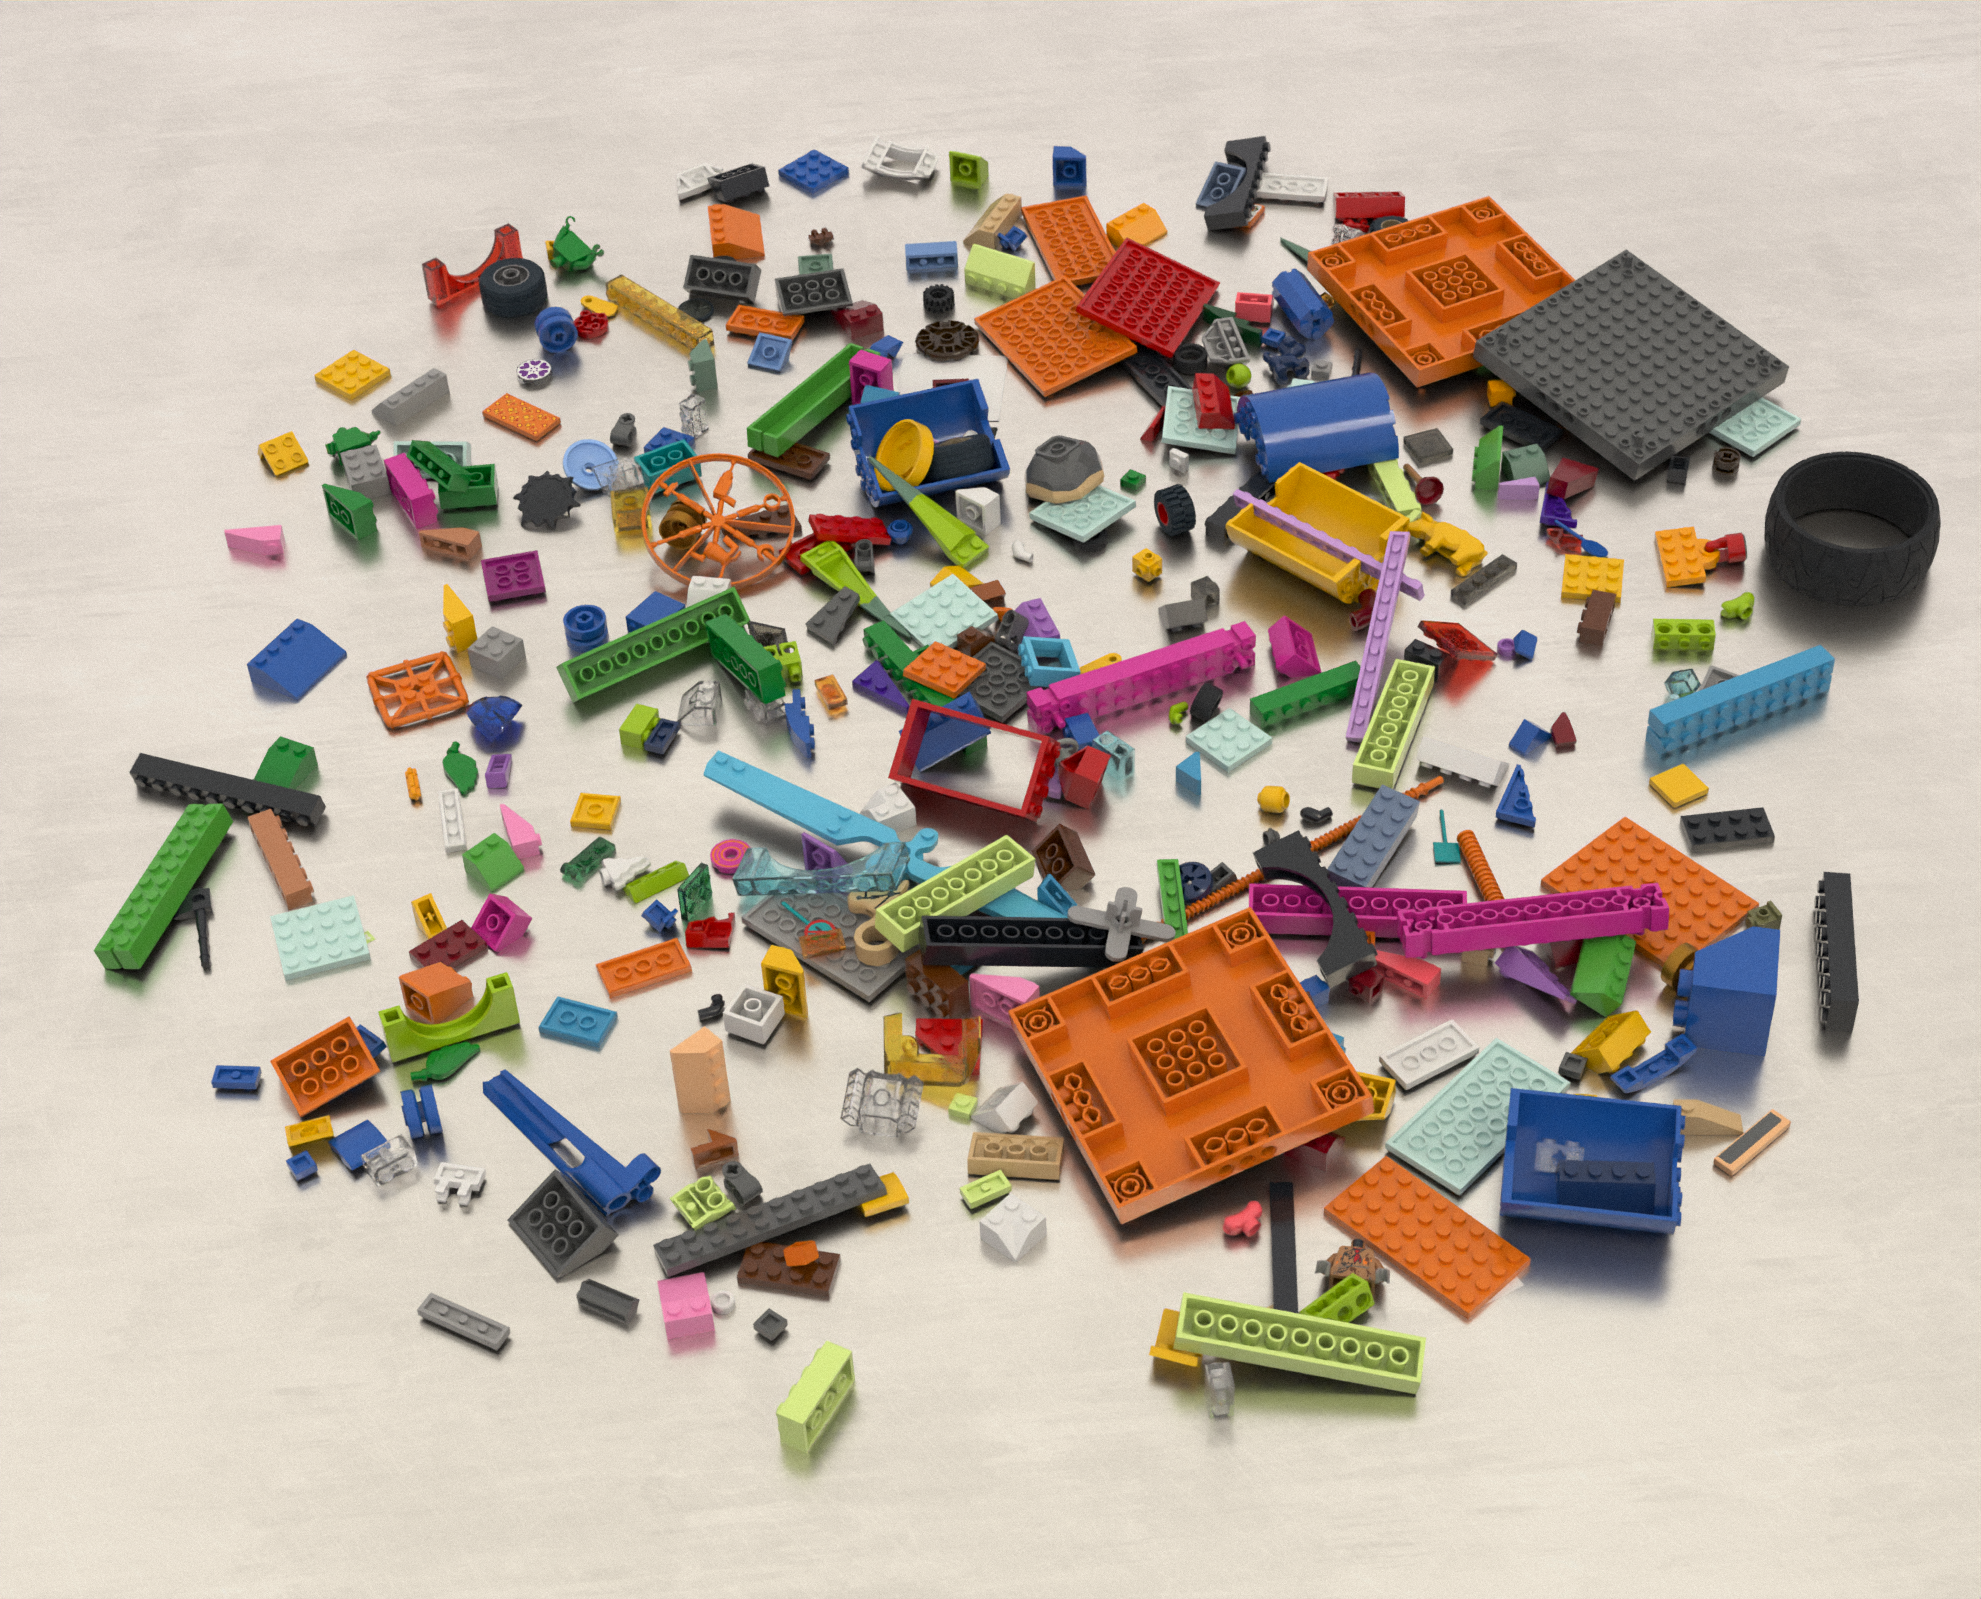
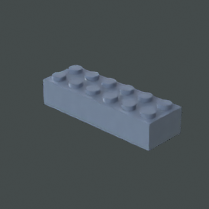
(1374, 839)

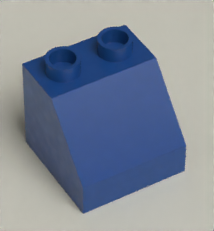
(1731, 993)

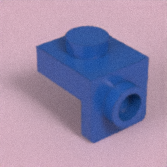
(1012, 239)
(659, 916)

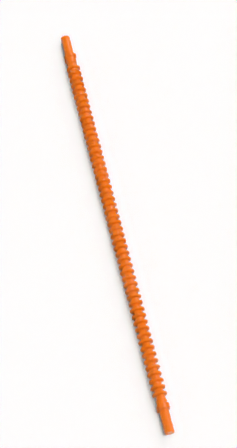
(1323, 841)

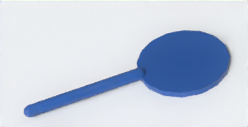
(1588, 545)

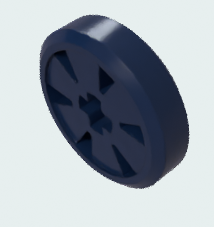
(1201, 881)

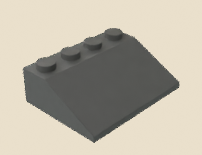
(813, 292)
(562, 1225)

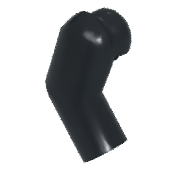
(1315, 816)
(714, 1009)

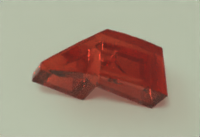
(1564, 541)

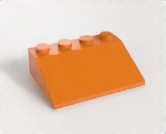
(735, 232)
(325, 1066)

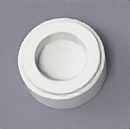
(723, 1302)

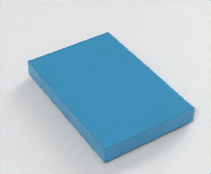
(578, 1022)

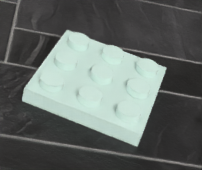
(1229, 740)

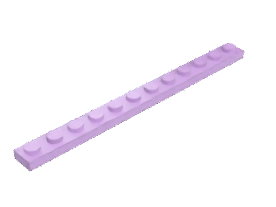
(1322, 541)
(1378, 635)

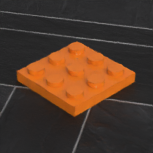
(944, 669)

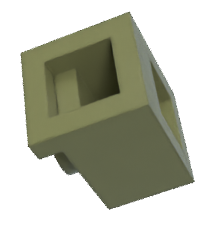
(1764, 916)

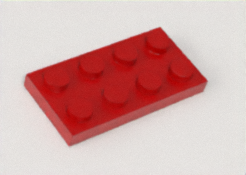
(849, 529)
(803, 545)

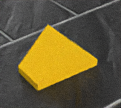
(428, 916)

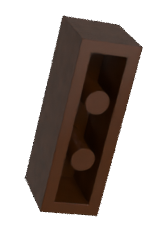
(1596, 617)

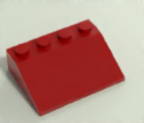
(1368, 205)

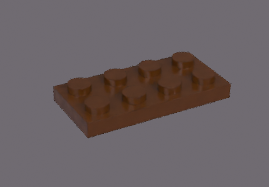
(797, 460)
(766, 1267)

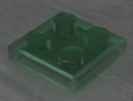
(694, 892)

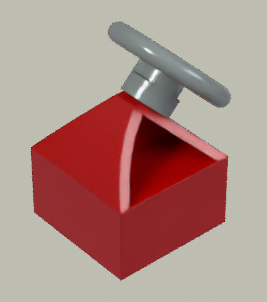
(1080, 772)

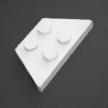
(695, 180)

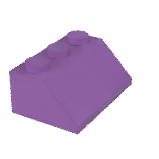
(1039, 620)

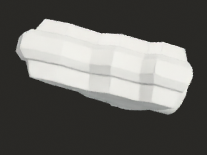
(622, 871)

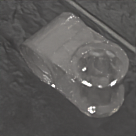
(1345, 234)

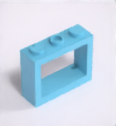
(1047, 647)

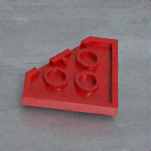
(943, 1036)

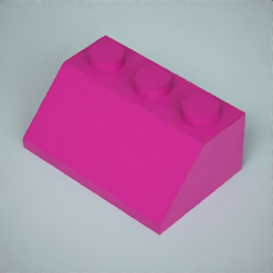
(1293, 649)

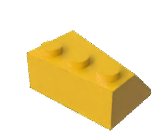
(1383, 1094)

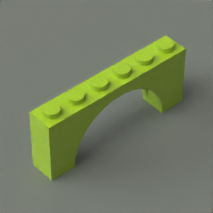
(494, 1011)

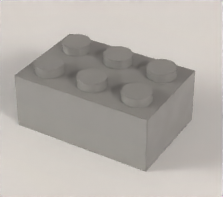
(366, 472)

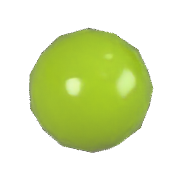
(1238, 376)

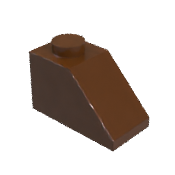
(973, 640)

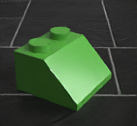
(492, 862)

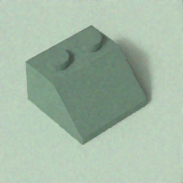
(702, 367)
(1525, 463)

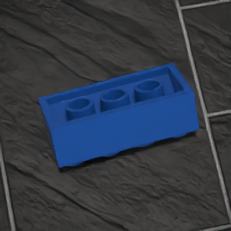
(946, 735)

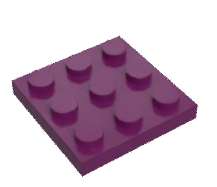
(513, 576)

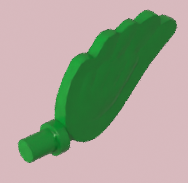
(460, 768)
(446, 1061)

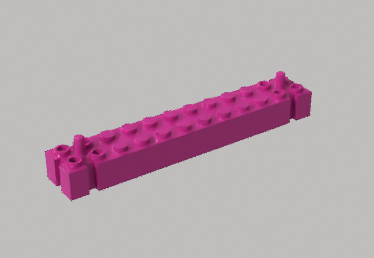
(1142, 677)
(1532, 920)

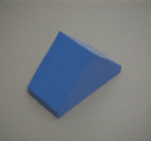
(1528, 737)

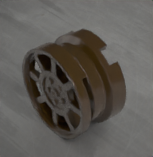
(1726, 459)

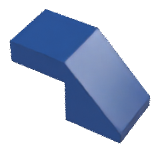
(887, 346)

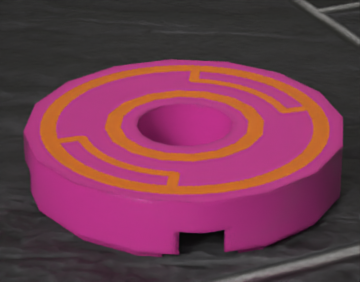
(724, 849)

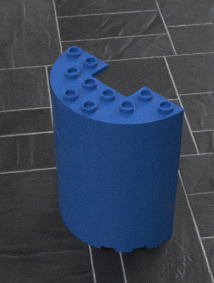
(947, 413)
(1320, 425)
(1608, 1132)

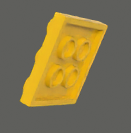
(352, 374)
(1591, 573)

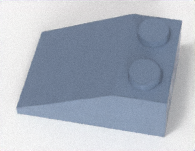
(1220, 183)

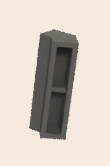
(607, 1300)

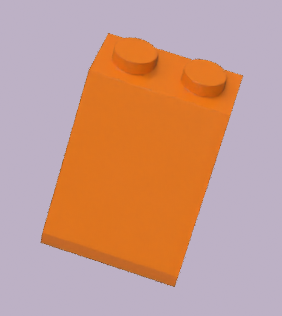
(435, 991)

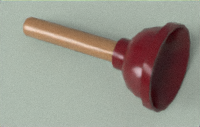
(1427, 489)

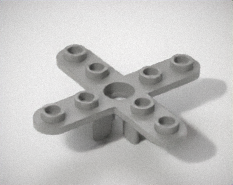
(1119, 932)

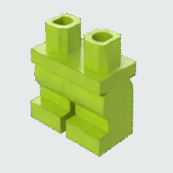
(790, 661)

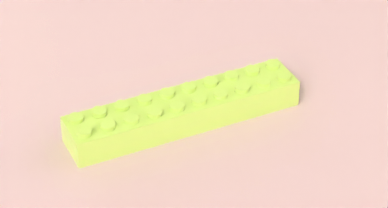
(1300, 1343)

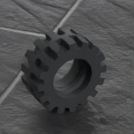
(938, 298)

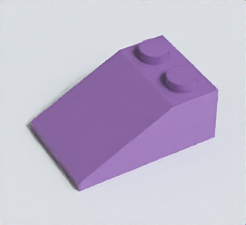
(819, 855)

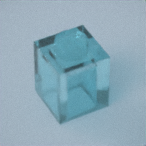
(1682, 683)

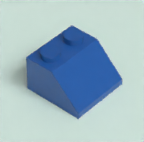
(1068, 167)

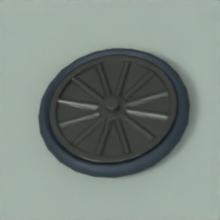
(697, 308)

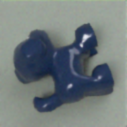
(1289, 359)

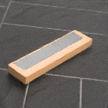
(1752, 1142)

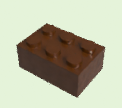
(937, 987)

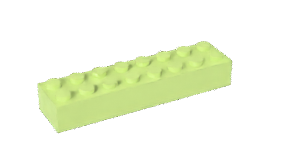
(1393, 724)
(956, 890)

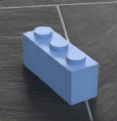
(931, 255)

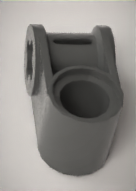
(624, 430)
(864, 556)
(1012, 628)
(740, 1182)

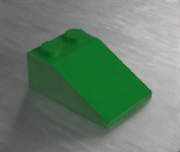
(350, 510)
(287, 763)

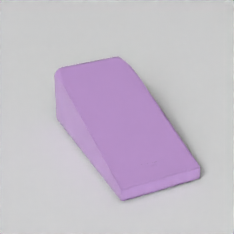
(1519, 489)

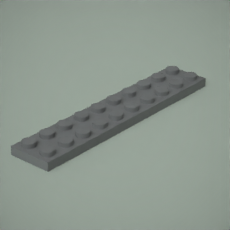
(769, 1219)

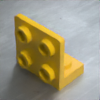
(283, 453)
(1165, 1342)

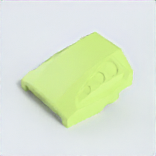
(702, 1202)

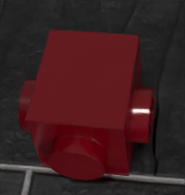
(1366, 985)

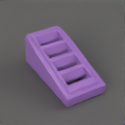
(498, 771)

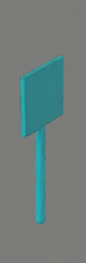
(1444, 851)

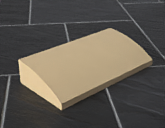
(1016, 1155)

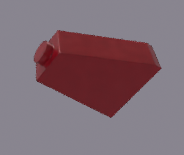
(1571, 478)

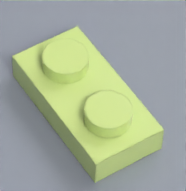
(985, 1189)

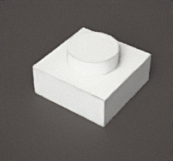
(1179, 460)

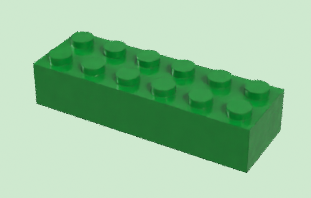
(745, 659)

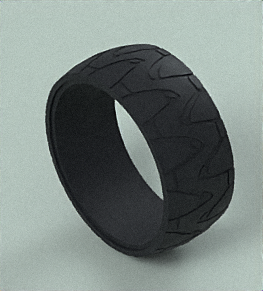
(1846, 573)

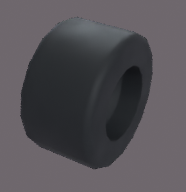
(1206, 701)

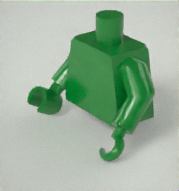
(571, 251)
(349, 439)

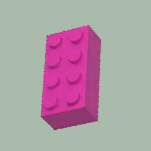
(411, 490)

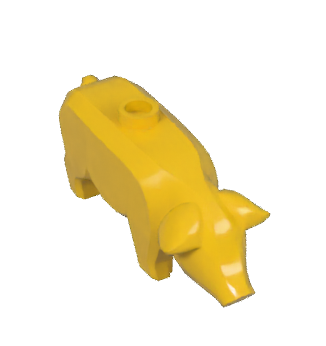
(1448, 541)

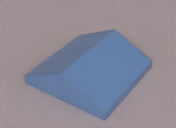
(770, 352)

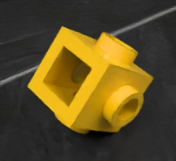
(1147, 564)

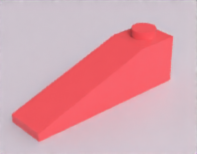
(1408, 973)

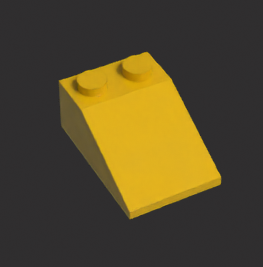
(458, 622)

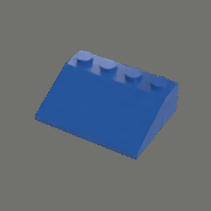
(295, 660)

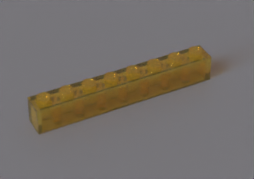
(658, 312)

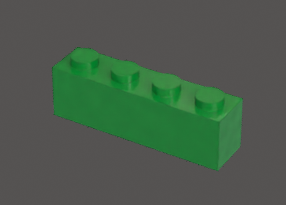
(439, 465)

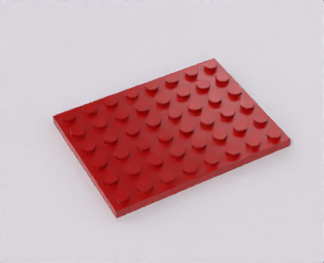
(1148, 297)

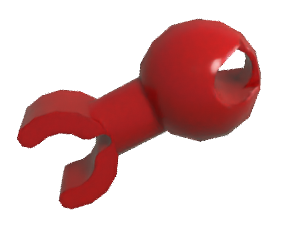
(1358, 226)

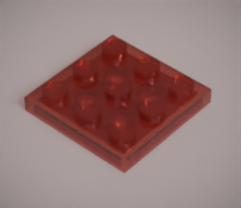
(1457, 641)

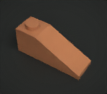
(452, 541)

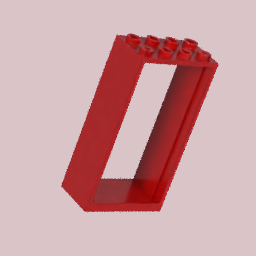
(912, 738)

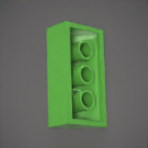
(1603, 972)

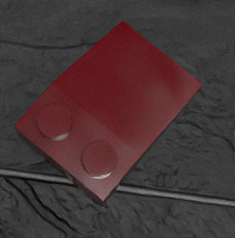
(860, 319)

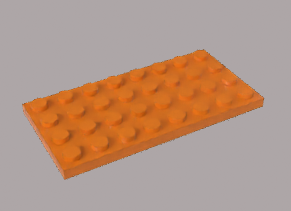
(1069, 238)
(1427, 1236)

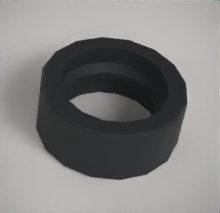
(1192, 366)

